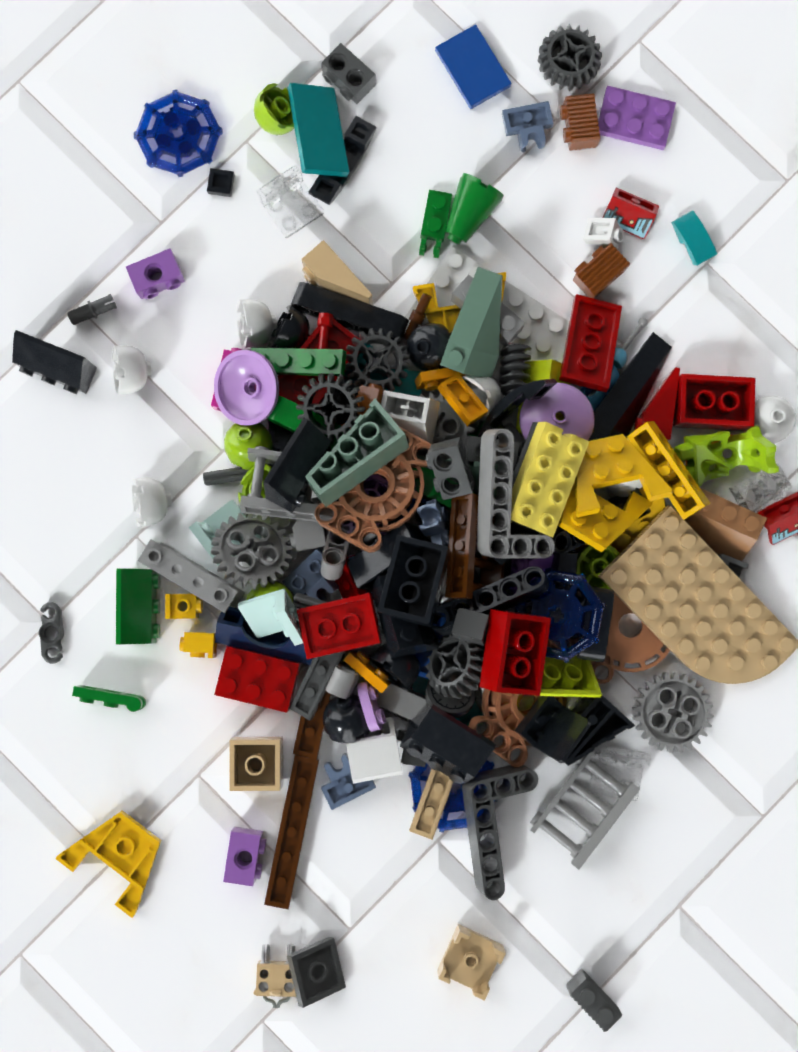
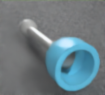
(620, 353)

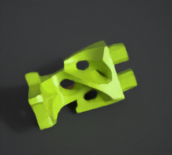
(747, 449)

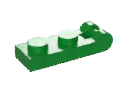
(111, 698)

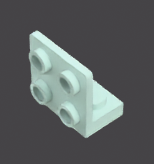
(206, 530)
(272, 614)

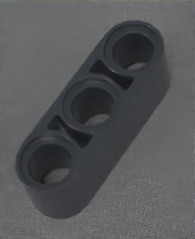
(598, 651)

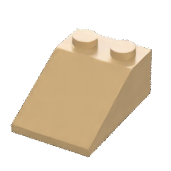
(328, 271)

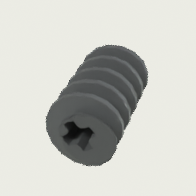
(513, 367)

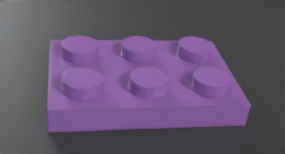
(635, 117)

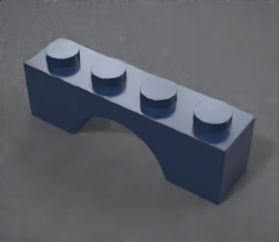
(235, 632)

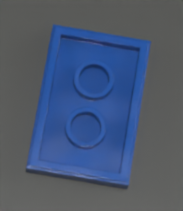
(473, 66)

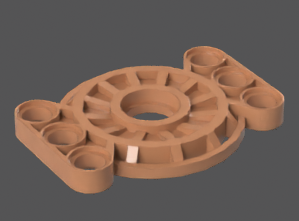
(369, 510)
(627, 649)
(504, 721)

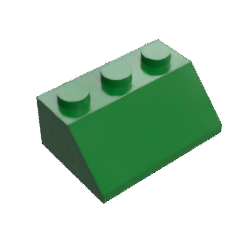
(137, 606)

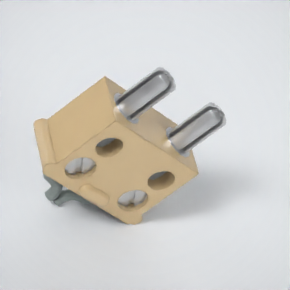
(277, 981)

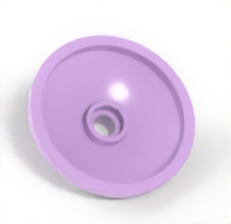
(236, 391)
(559, 399)

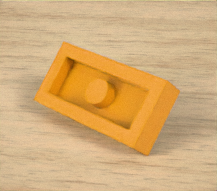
(431, 379)
(462, 399)
(376, 677)

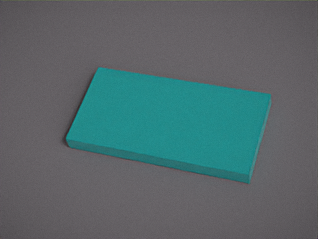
(318, 130)

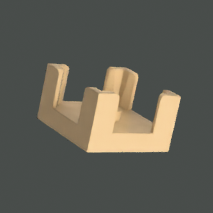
(470, 960)

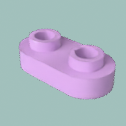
(368, 698)

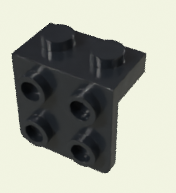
(552, 728)

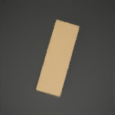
(431, 804)

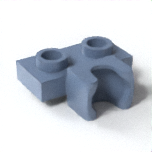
(528, 123)
(434, 522)
(308, 578)
(341, 787)

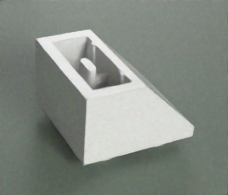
(412, 413)
(375, 754)

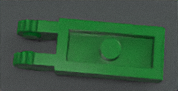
(435, 220)

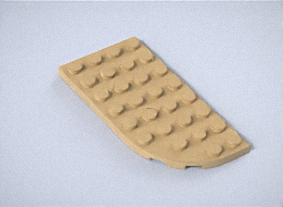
(697, 604)

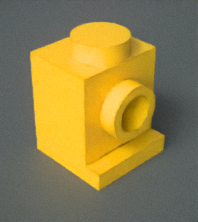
(173, 610)
(198, 644)

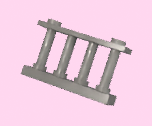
(257, 505)
(190, 576)
(594, 832)

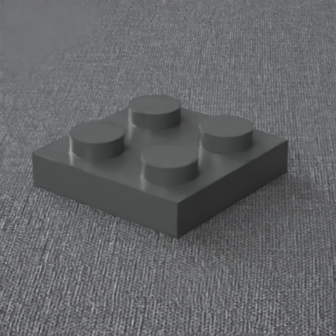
(316, 972)

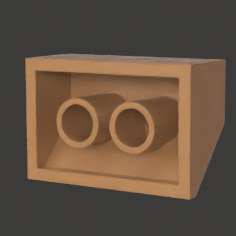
(727, 526)

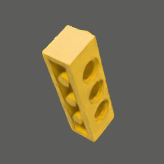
(655, 448)

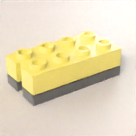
(545, 477)

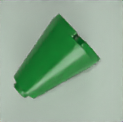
(471, 207)

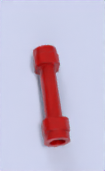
(325, 323)

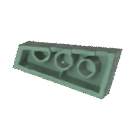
(358, 454)

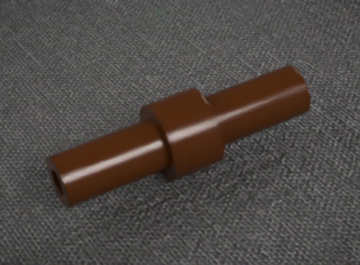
(417, 316)

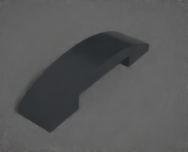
(356, 142)
(511, 401)

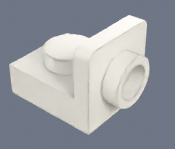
(603, 231)

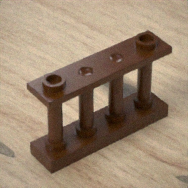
(462, 556)

